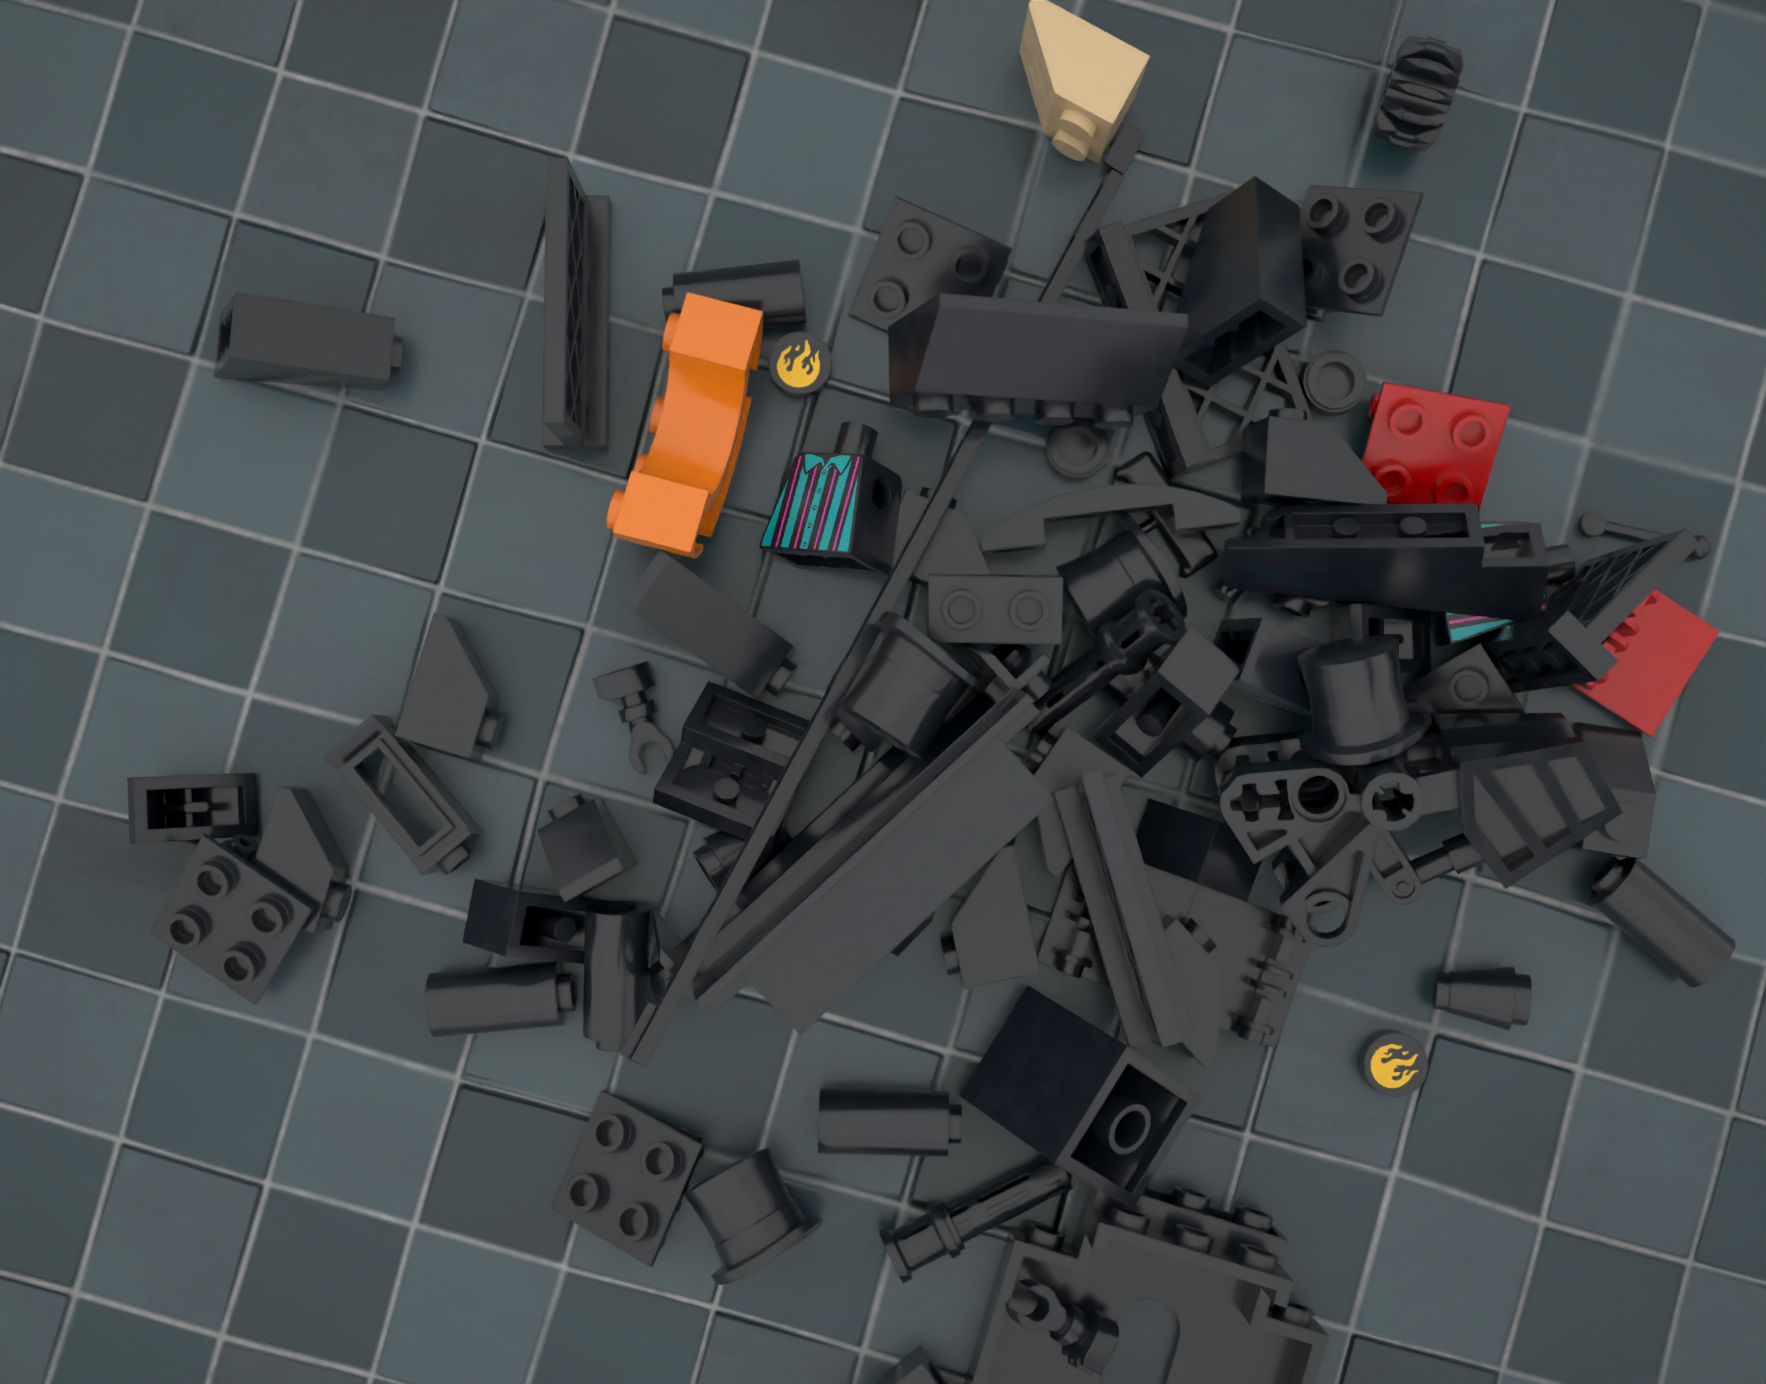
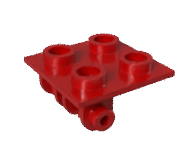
(1432, 444)
(1655, 657)

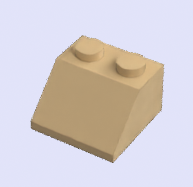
(1078, 79)

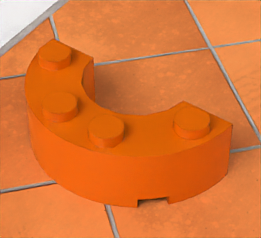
(696, 426)

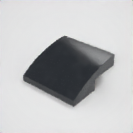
(730, 761)

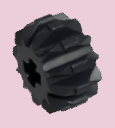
(1418, 93)

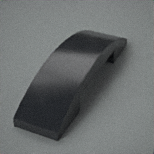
(1187, 509)

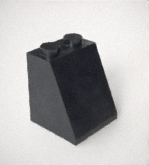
(1080, 1097)

